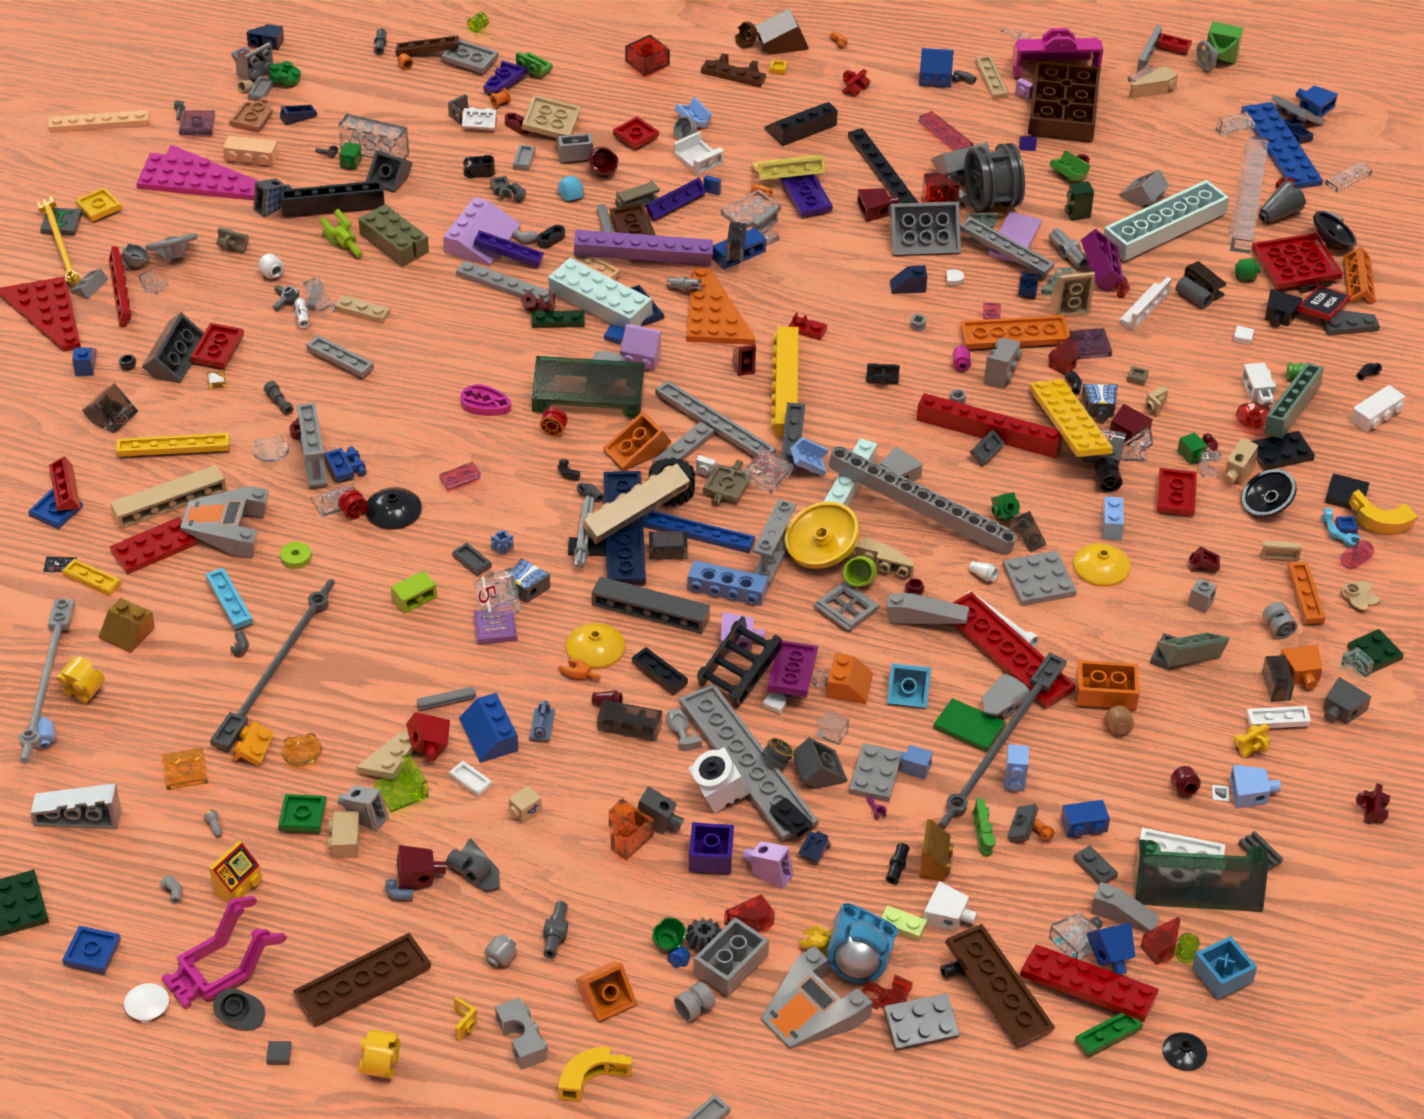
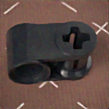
(480, 165)

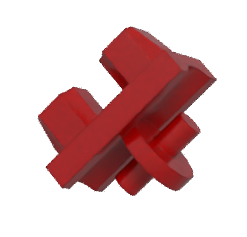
(853, 80)

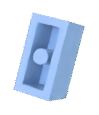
(1112, 518)
(1016, 767)

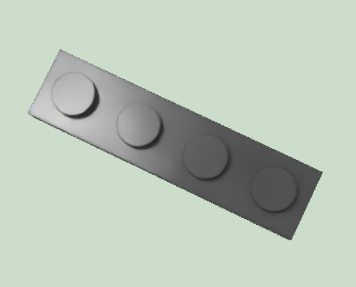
(792, 430)

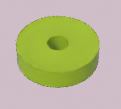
(295, 555)

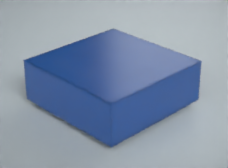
(712, 185)
(614, 334)
(1346, 524)

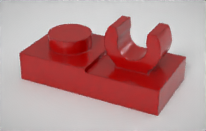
(808, 327)

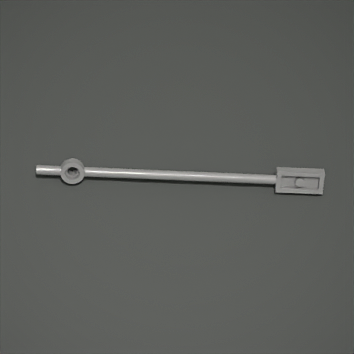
(59, 620)

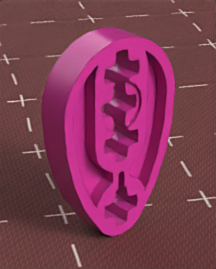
(484, 401)

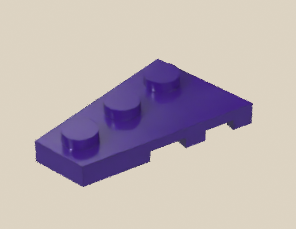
(504, 77)

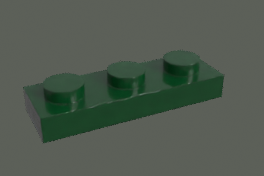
(558, 319)

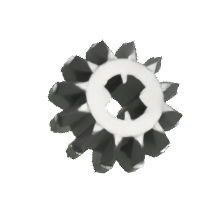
(701, 933)

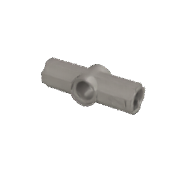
(1068, 248)

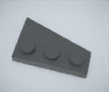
(1351, 322)

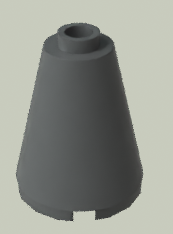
(1282, 203)

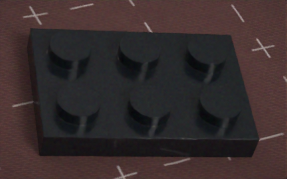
(1283, 452)

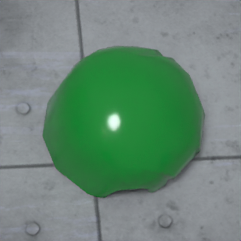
(669, 934)

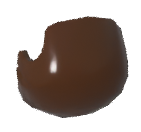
(747, 34)

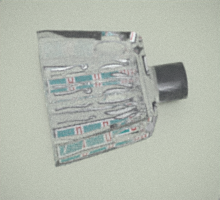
(1071, 935)

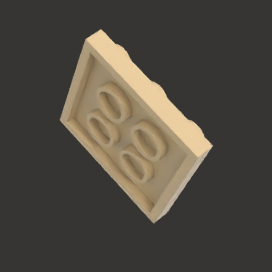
(550, 117)

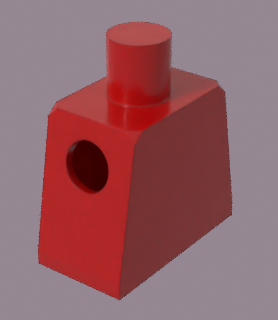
(428, 734)

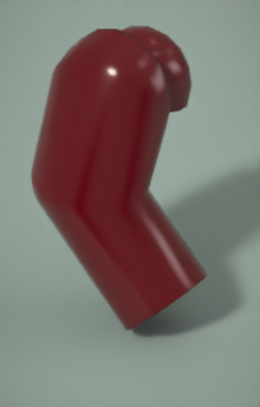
(1210, 441)

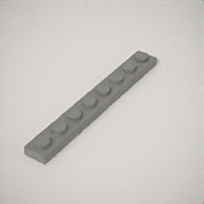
(703, 413)

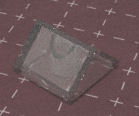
(327, 502)

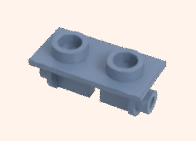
(542, 722)

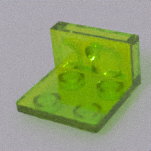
(406, 788)

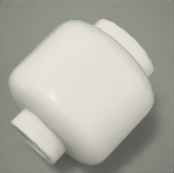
(271, 266)

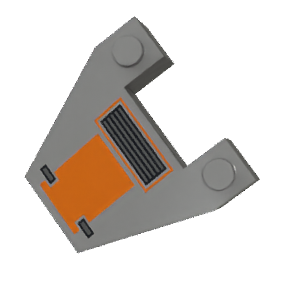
(219, 516)
(808, 1009)

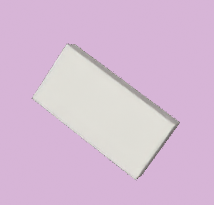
(470, 779)

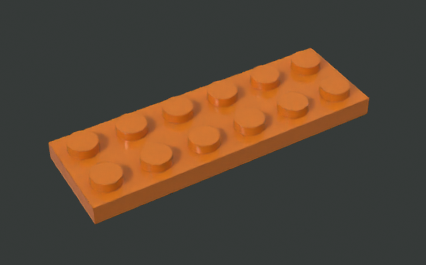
(1027, 330)

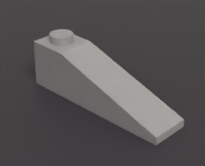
(921, 609)

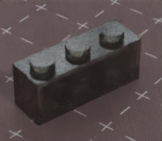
(629, 720)

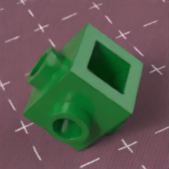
(1005, 506)

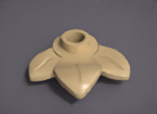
(1360, 595)

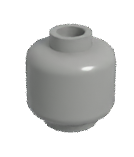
(500, 951)

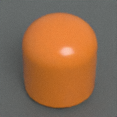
(405, 61)

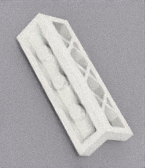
(1146, 305)

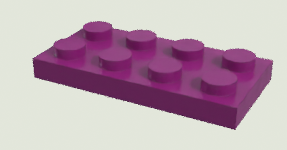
(793, 669)

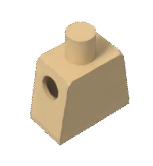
(1239, 468)

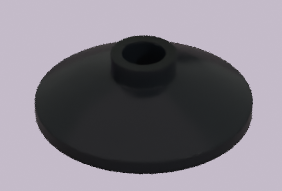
(1184, 1058)

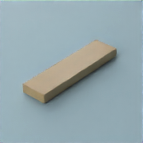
(991, 77)

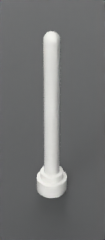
(1030, 637)

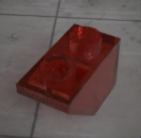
(1064, 357)

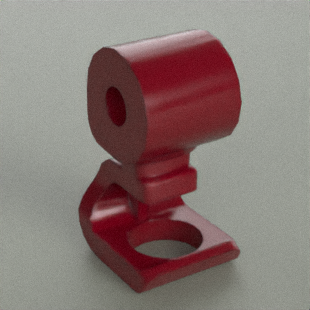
(532, 303)

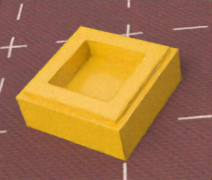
(778, 67)

